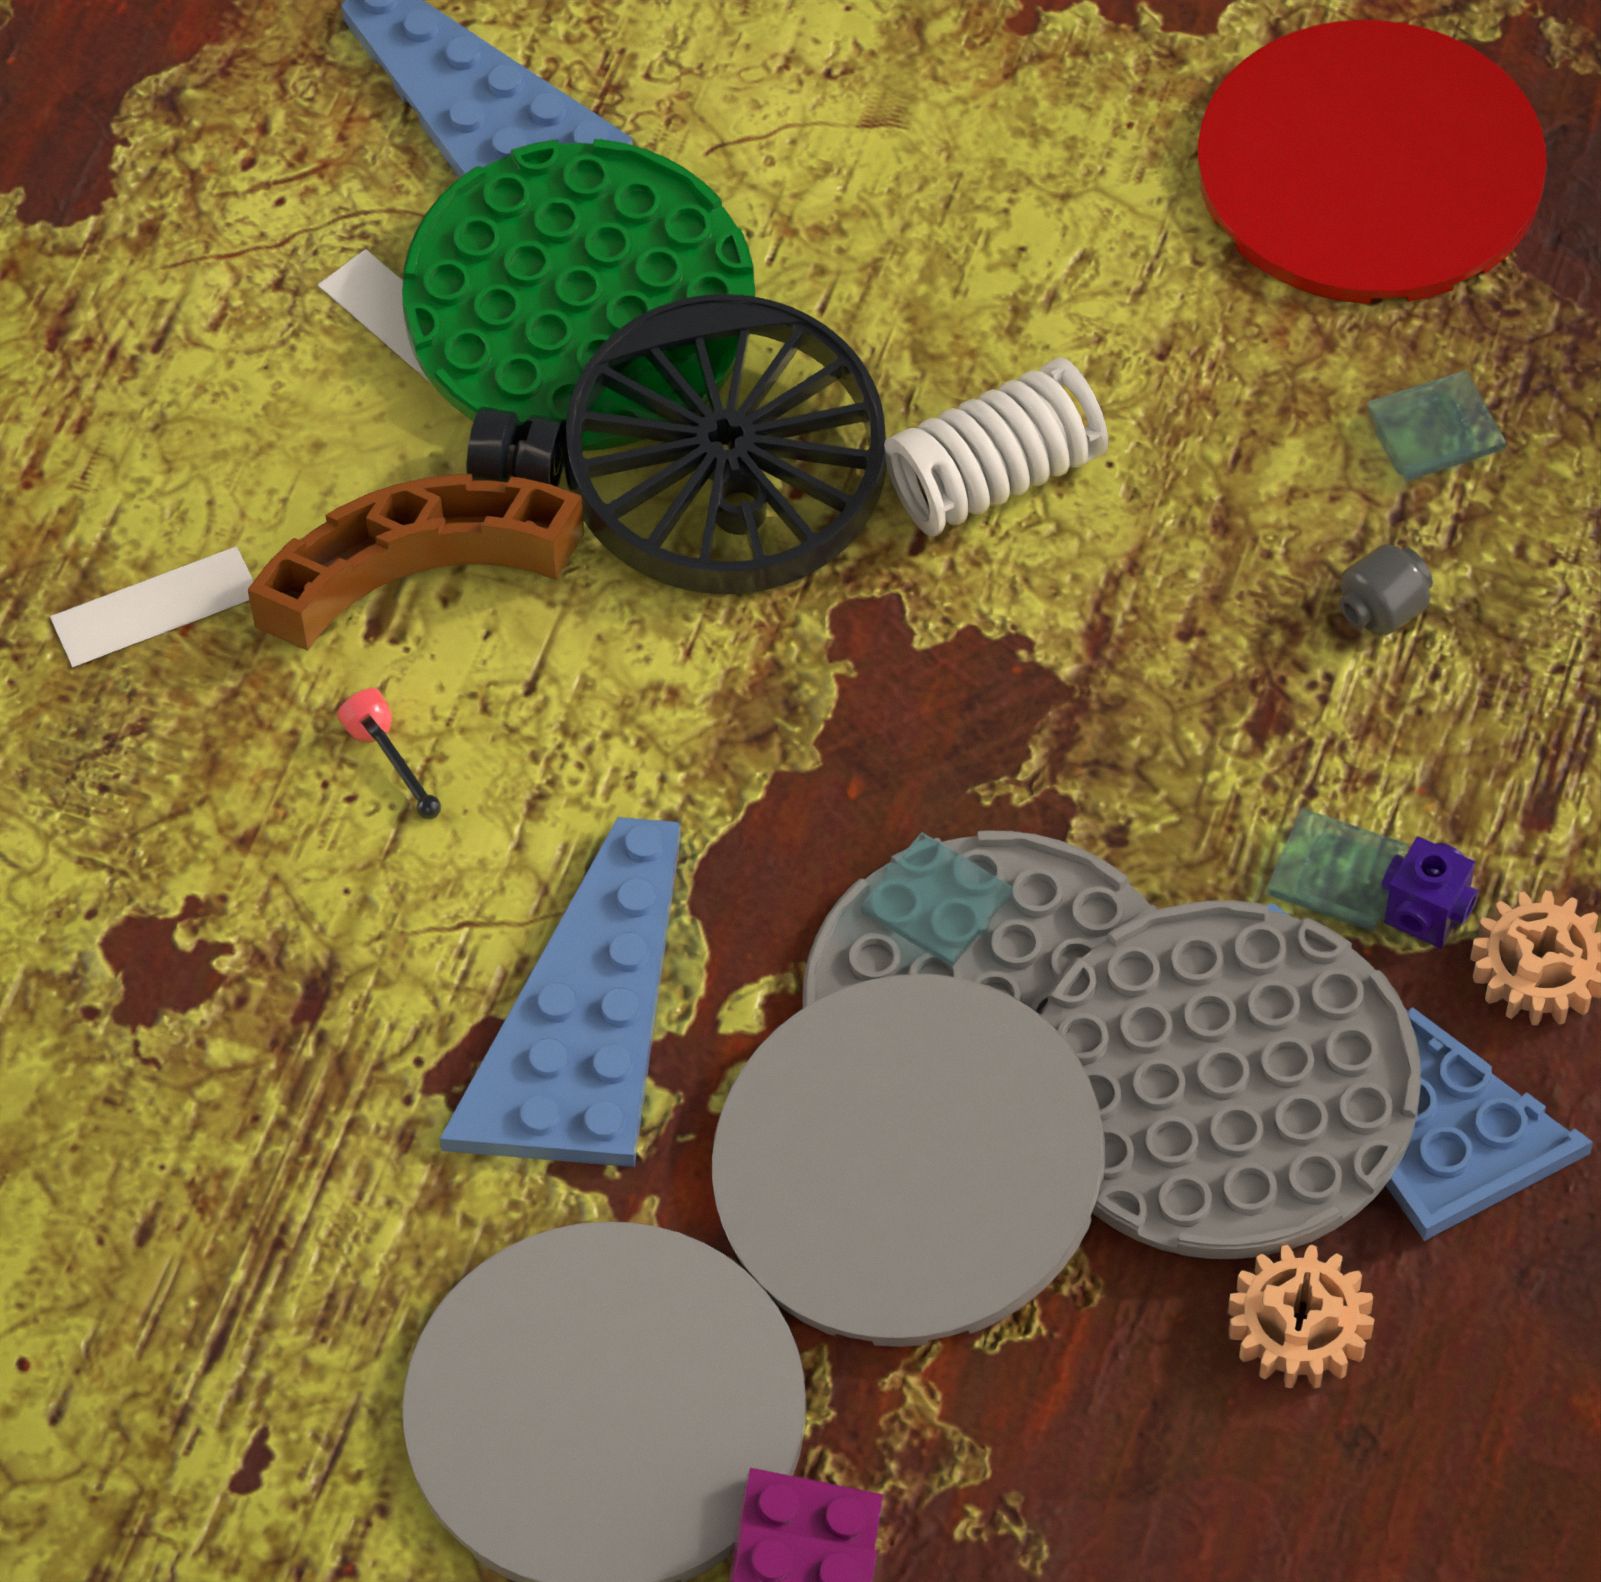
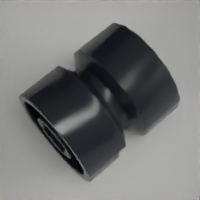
(510, 448)

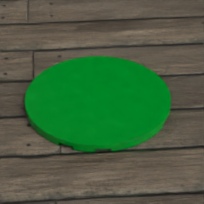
(552, 256)

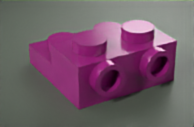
(804, 1531)

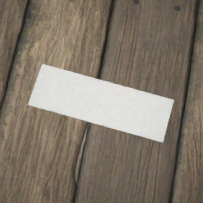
(374, 299)
(153, 606)

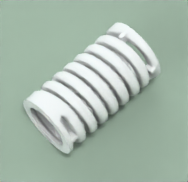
(995, 446)

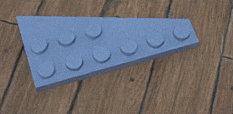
(464, 89)
(579, 1038)
(1471, 1136)

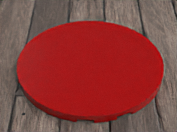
(1371, 161)

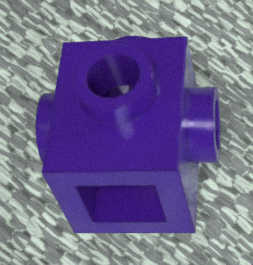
(1429, 891)

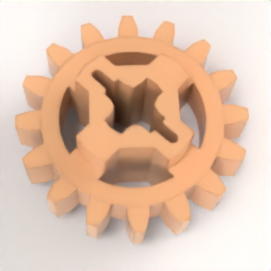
(1540, 954)
(1269, 1305)

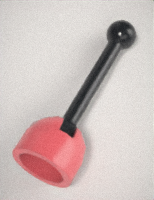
(369, 719)

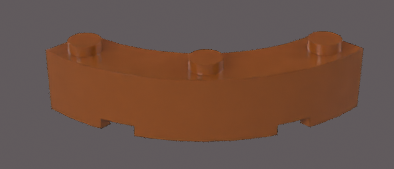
(407, 532)

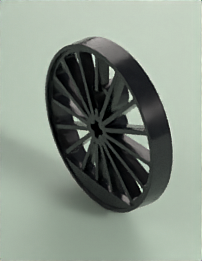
(751, 435)

